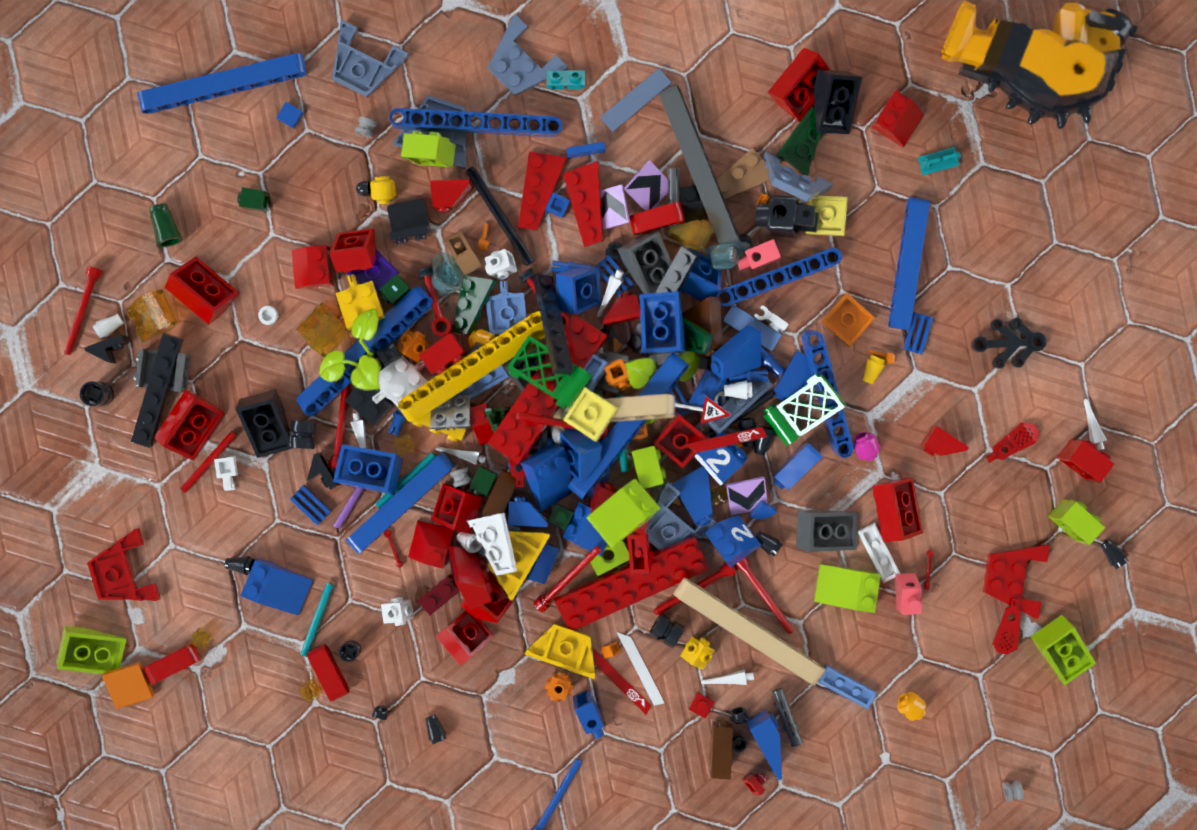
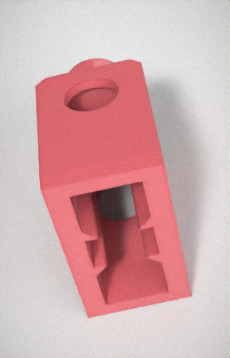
(768, 252)
(908, 598)

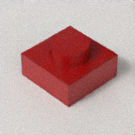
(701, 705)

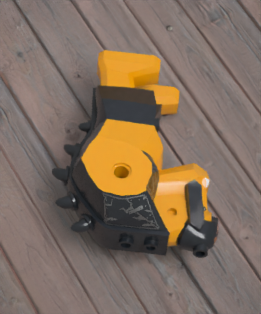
(1041, 68)

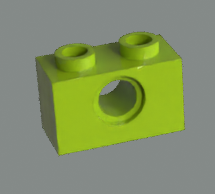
(620, 556)

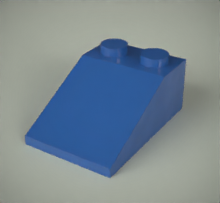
(661, 323)
(368, 469)
(548, 475)
(276, 587)
(765, 732)

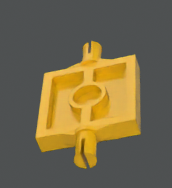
(357, 300)

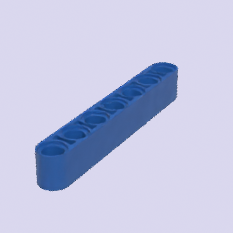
(908, 263)
(785, 271)
(818, 367)
(400, 503)

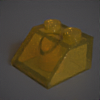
(692, 234)

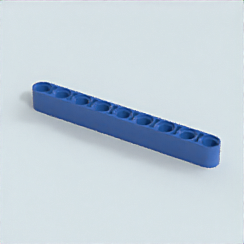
(222, 83)
(467, 117)
(389, 329)
(625, 431)

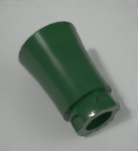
(164, 226)

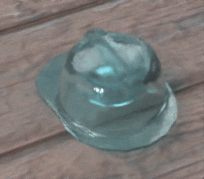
(726, 255)
(445, 273)

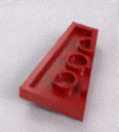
(539, 183)
(584, 192)

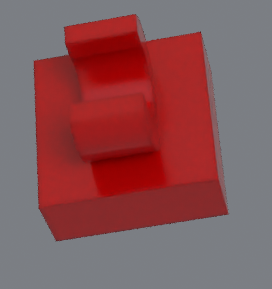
(754, 783)

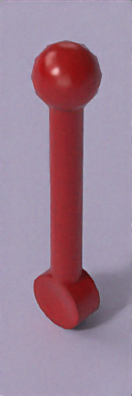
(388, 533)
(930, 554)

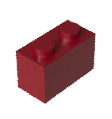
(439, 595)

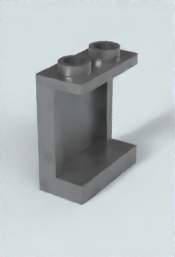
(145, 360)

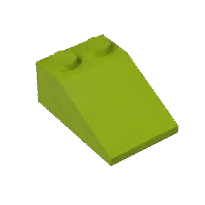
(623, 513)
(847, 588)
(1063, 649)
(89, 650)

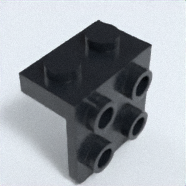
(408, 221)

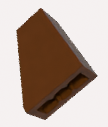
(708, 317)
(501, 494)
(721, 750)

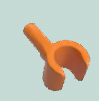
(482, 243)
(888, 357)

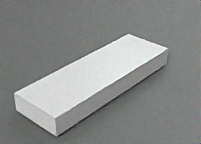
(878, 552)

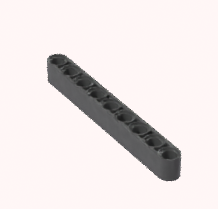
(699, 165)

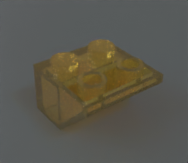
(151, 315)
(323, 330)

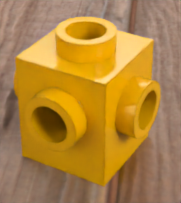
(697, 652)

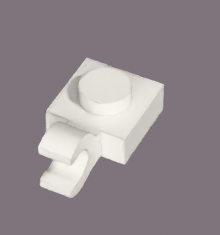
(775, 322)
(226, 469)

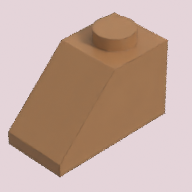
(462, 252)

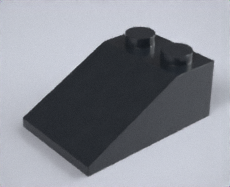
(835, 100)
(362, 402)
(264, 423)

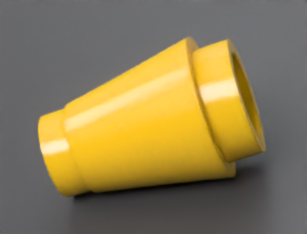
(873, 368)

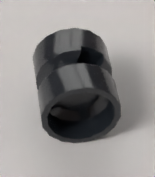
(96, 394)
(303, 434)
(666, 630)

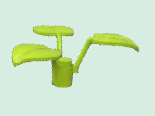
(368, 369)
(642, 370)

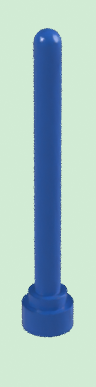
(558, 795)

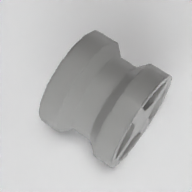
(366, 127)
(460, 477)
(1013, 791)

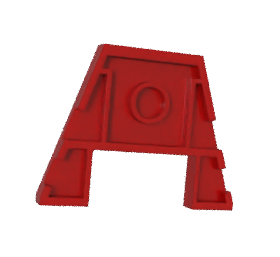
(113, 574)
(1006, 576)

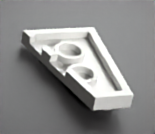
(495, 538)

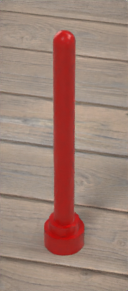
(93, 275)
(548, 421)
(340, 427)
(743, 566)
(725, 571)
(543, 602)

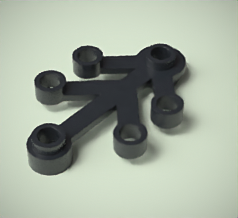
(1011, 342)

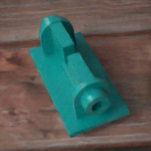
(573, 79)
(939, 161)

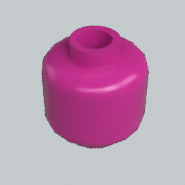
(866, 446)

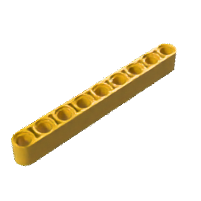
(470, 368)

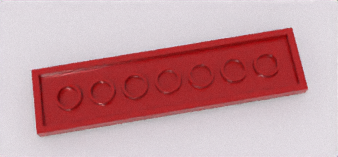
(517, 437)
(623, 589)

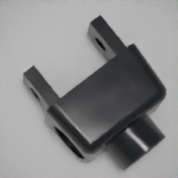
(794, 220)

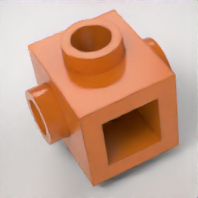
(412, 344)
(614, 371)
(562, 680)

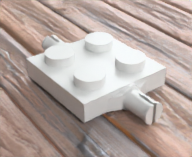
(399, 380)

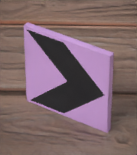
(648, 186)
(614, 207)
(746, 495)

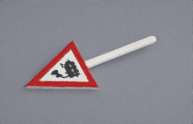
(711, 410)

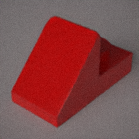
(639, 553)

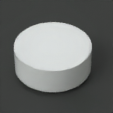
(268, 315)

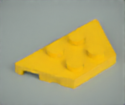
(526, 548)
(565, 649)

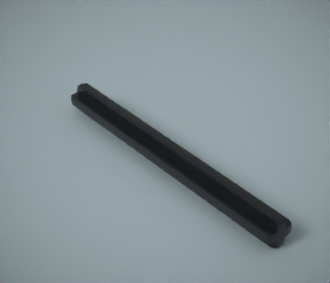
(499, 216)

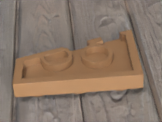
(743, 175)

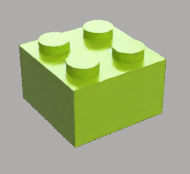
(428, 149)
(647, 466)
(1076, 521)

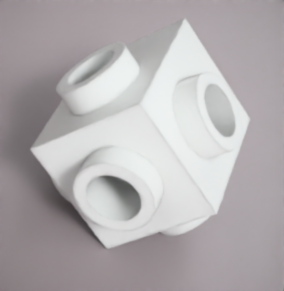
(500, 264)
(397, 611)

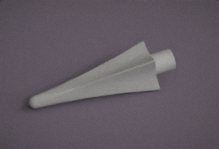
(470, 456)

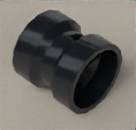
(388, 354)
(346, 652)

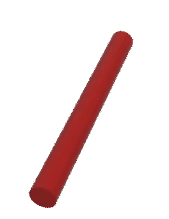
(207, 463)

